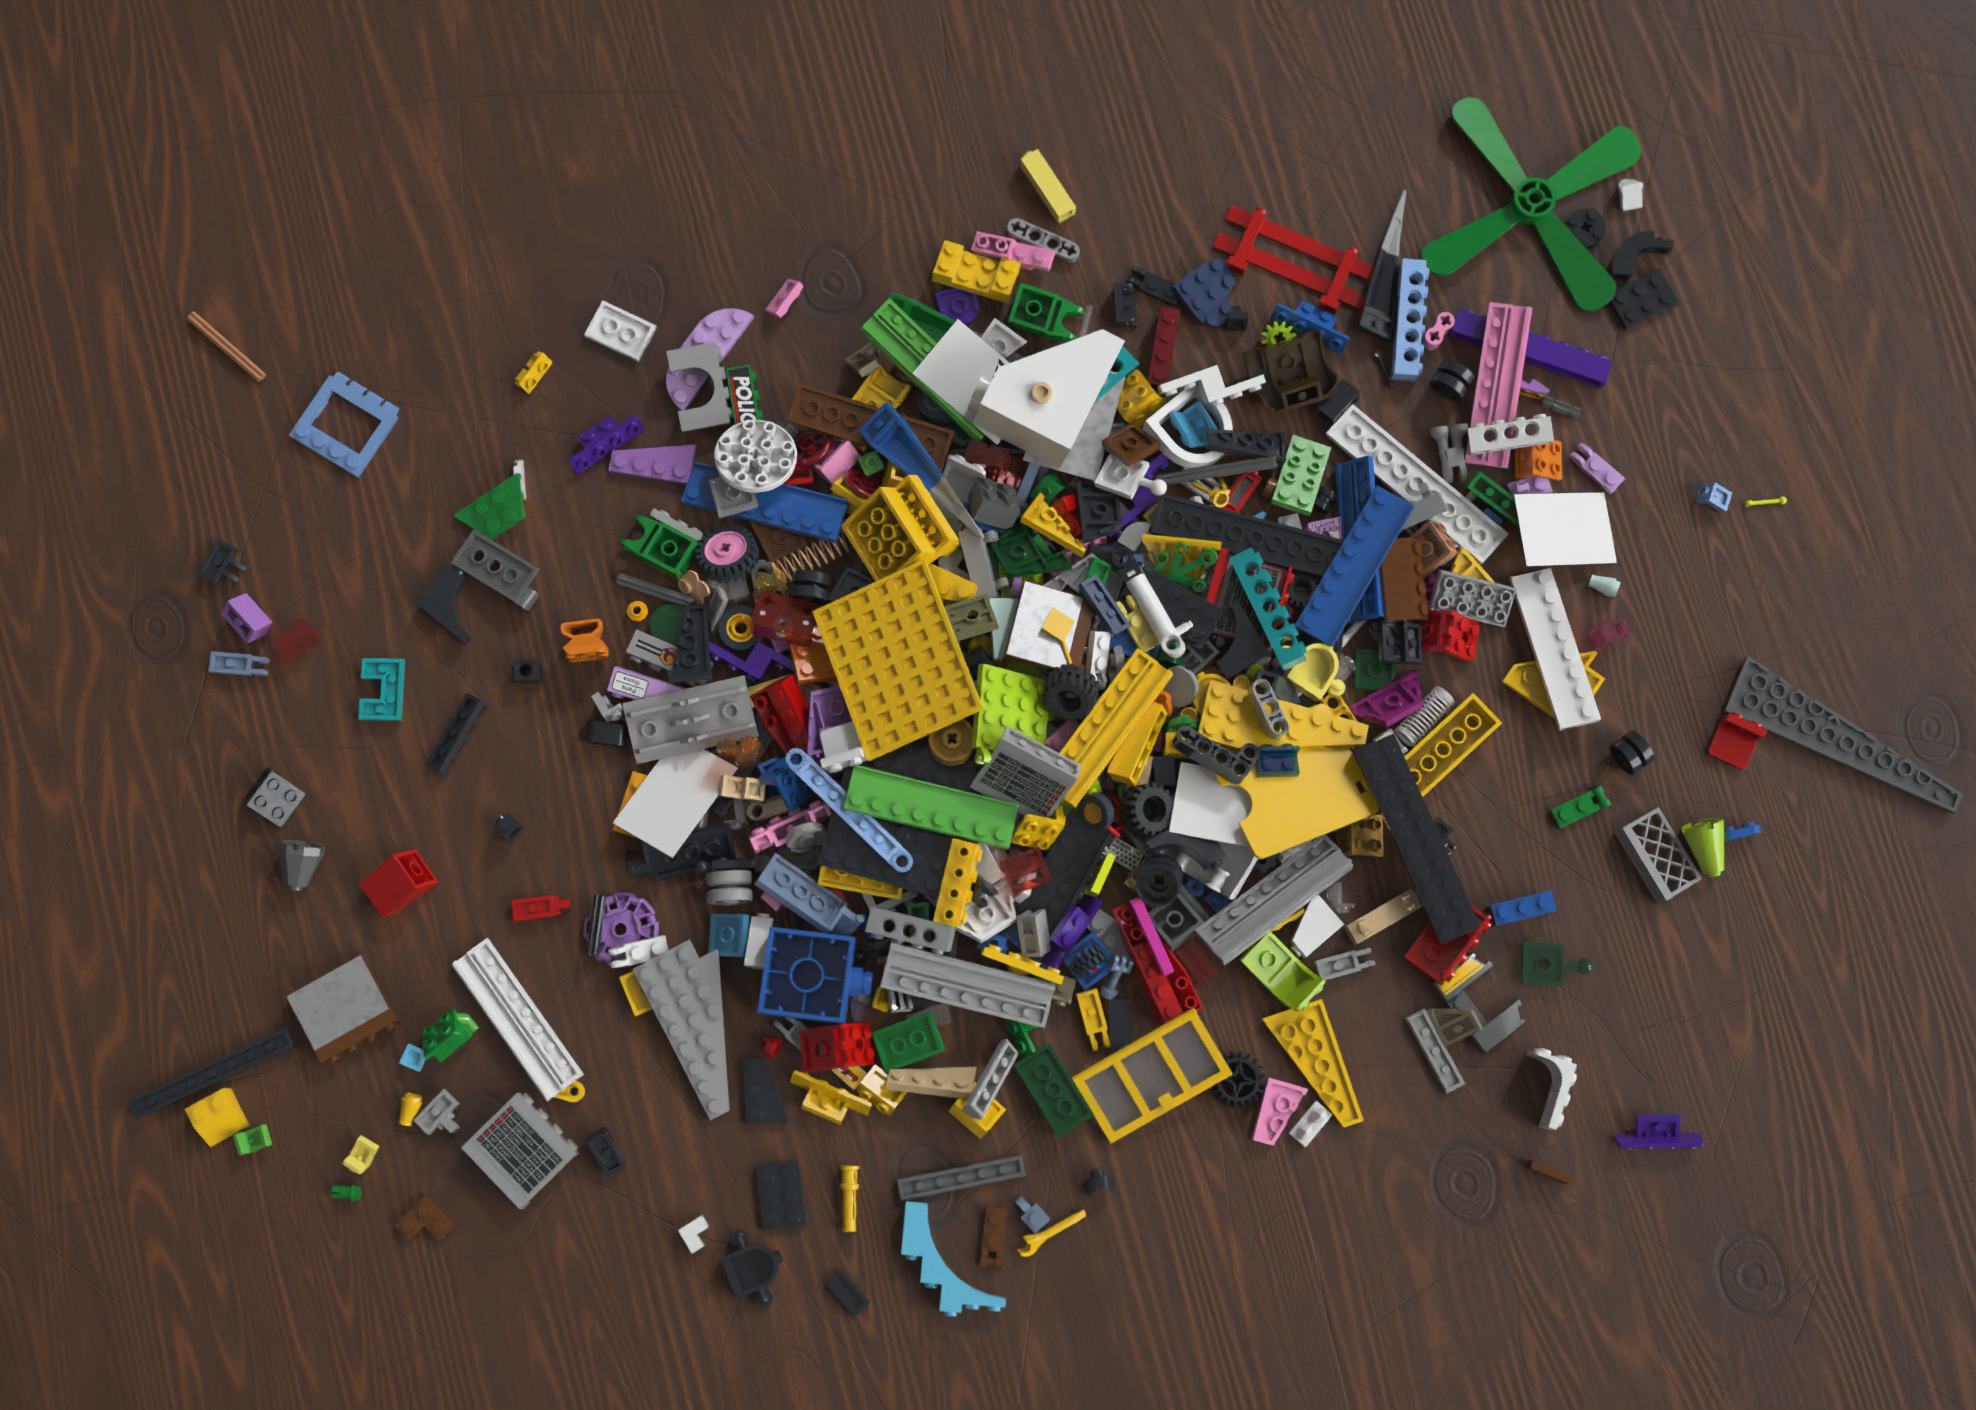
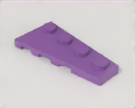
(658, 463)

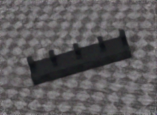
(455, 734)

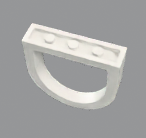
(1169, 447)

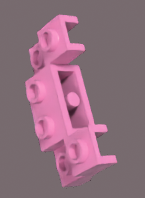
(779, 827)

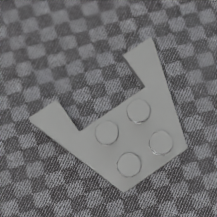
(1075, 576)

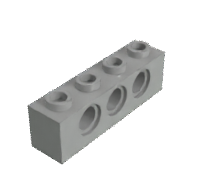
(877, 927)

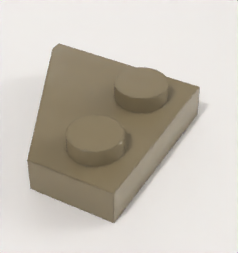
(864, 360)
(1454, 1023)

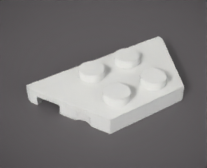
(997, 916)

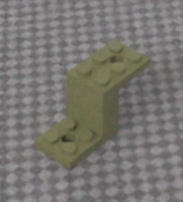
(966, 628)

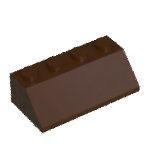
(1403, 583)

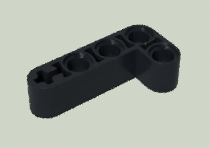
(1215, 751)

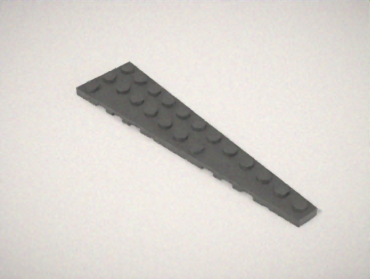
(1810, 724)

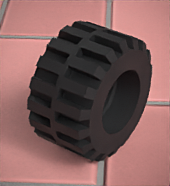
(1070, 679)
(1132, 810)

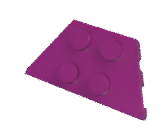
(1391, 702)

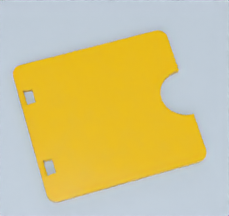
(1304, 806)

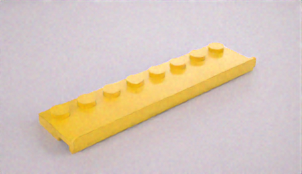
(1113, 719)

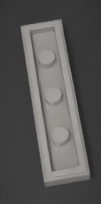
(1435, 1051)

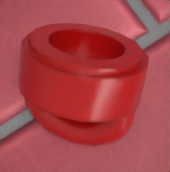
(772, 1047)

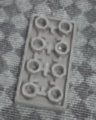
(1472, 597)

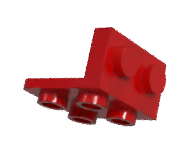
(1735, 740)

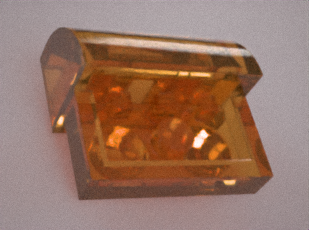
(746, 754)

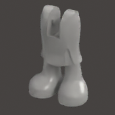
(1451, 456)

